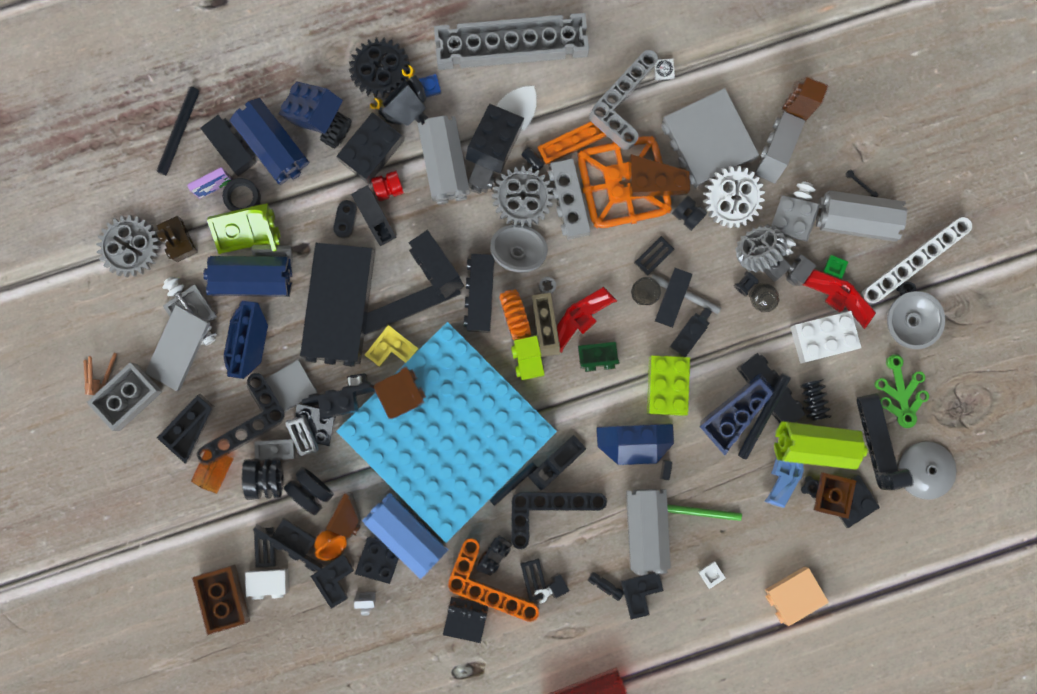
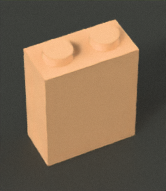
(796, 596)

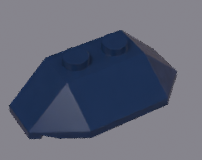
(245, 340)
(635, 443)

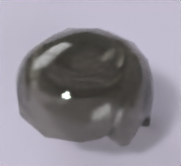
(646, 291)
(764, 297)

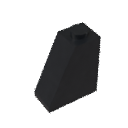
(373, 215)

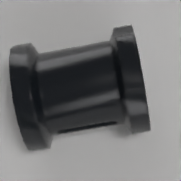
(746, 283)

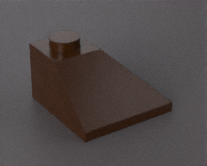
(346, 517)

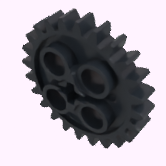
(364, 62)

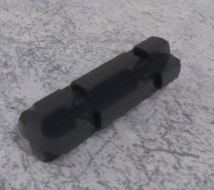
(605, 586)

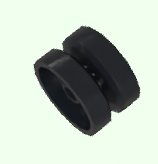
(308, 491)

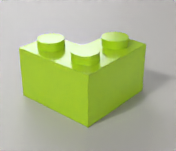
(528, 357)

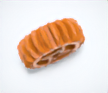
(515, 314)

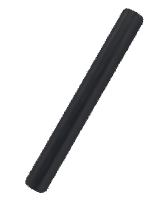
(178, 130)
(764, 416)

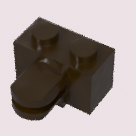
(176, 238)

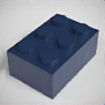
(310, 107)

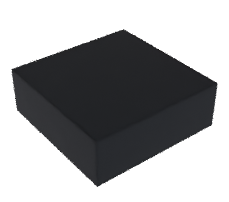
(666, 470)

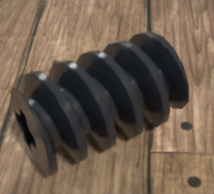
(816, 400)

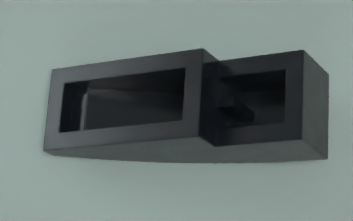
(557, 462)

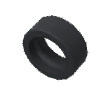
(233, 184)

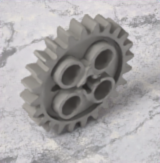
(522, 180)
(137, 231)

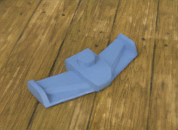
(789, 476)

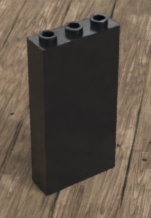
(337, 304)

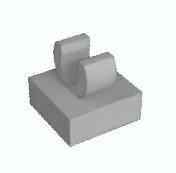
(365, 601)

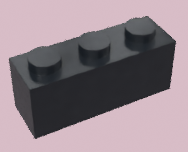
(229, 145)

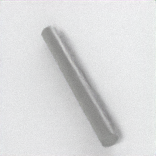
(690, 296)

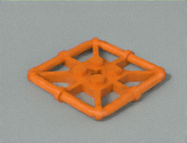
(617, 192)

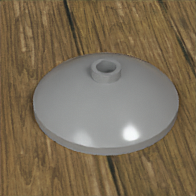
(518, 248)
(927, 316)
(919, 460)

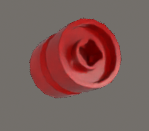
(387, 186)

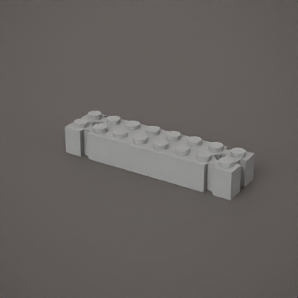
(511, 41)

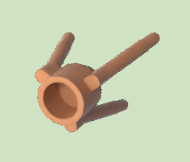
(92, 385)

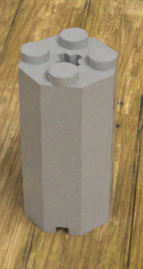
(443, 159)
(861, 216)
(648, 531)

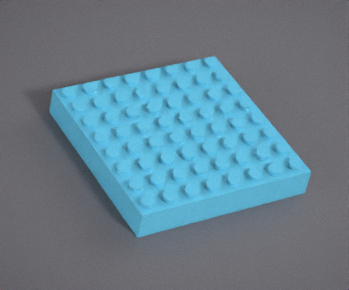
(458, 443)

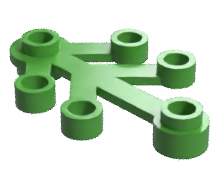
(902, 394)

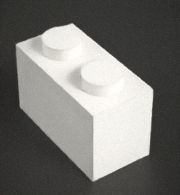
(267, 582)

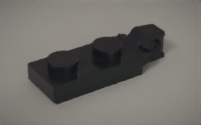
(691, 333)

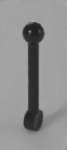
(850, 174)

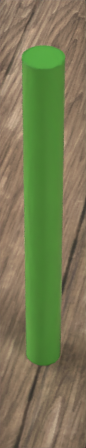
(704, 512)

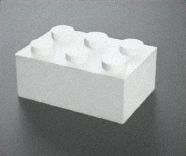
(825, 337)

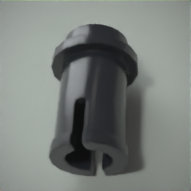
(533, 159)

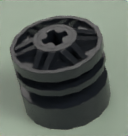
(259, 478)

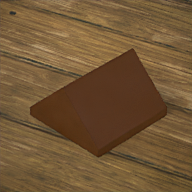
(834, 495)

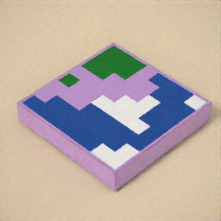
(209, 183)

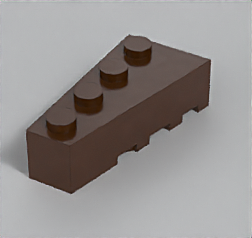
(805, 98)

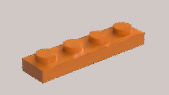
(570, 142)

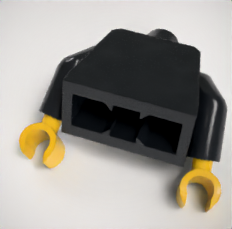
(404, 103)

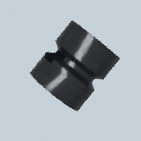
(695, 216)

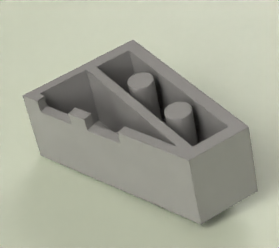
(780, 147)

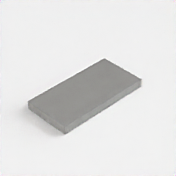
(177, 347)

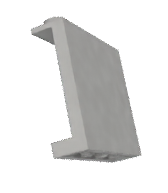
(709, 137)

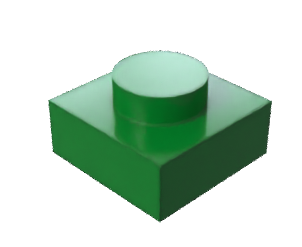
(835, 266)

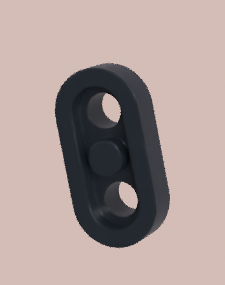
(347, 219)

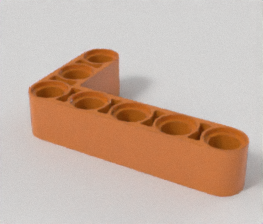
(482, 598)

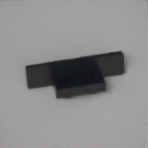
(340, 402)
(292, 540)

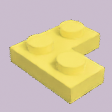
(390, 342)

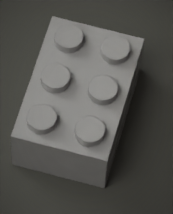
(124, 397)

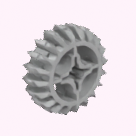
(761, 248)

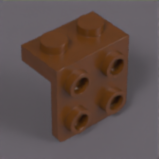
(400, 393)

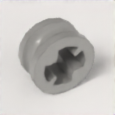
(553, 284)

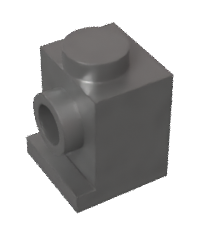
(800, 271)

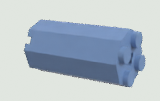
(405, 535)

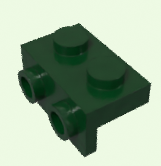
(598, 355)

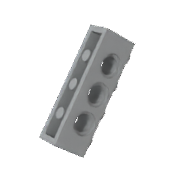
(567, 170)

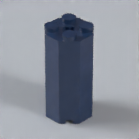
(269, 141)
(248, 276)

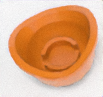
(329, 545)

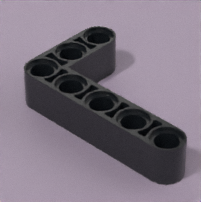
(247, 427)
(879, 445)
(548, 506)

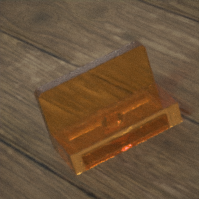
(211, 476)

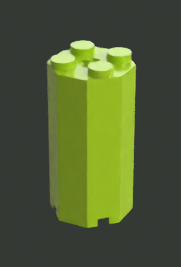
(820, 445)

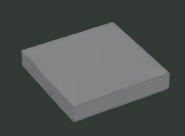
(291, 385)

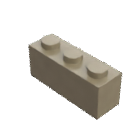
(545, 324)

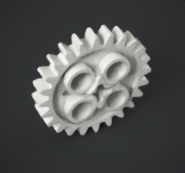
(717, 195)

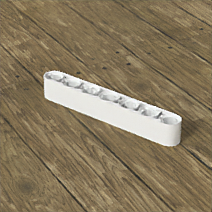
(923, 257)

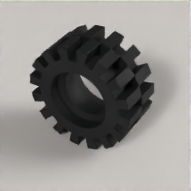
(336, 130)

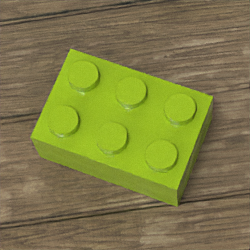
(668, 385)

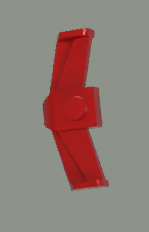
(841, 295)
(580, 315)

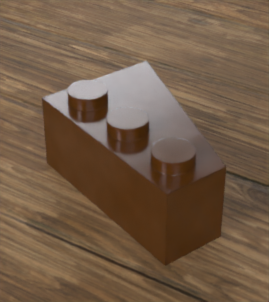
(656, 178)

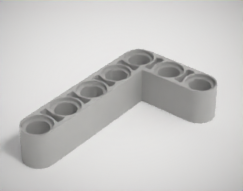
(619, 95)

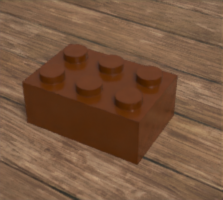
(221, 599)

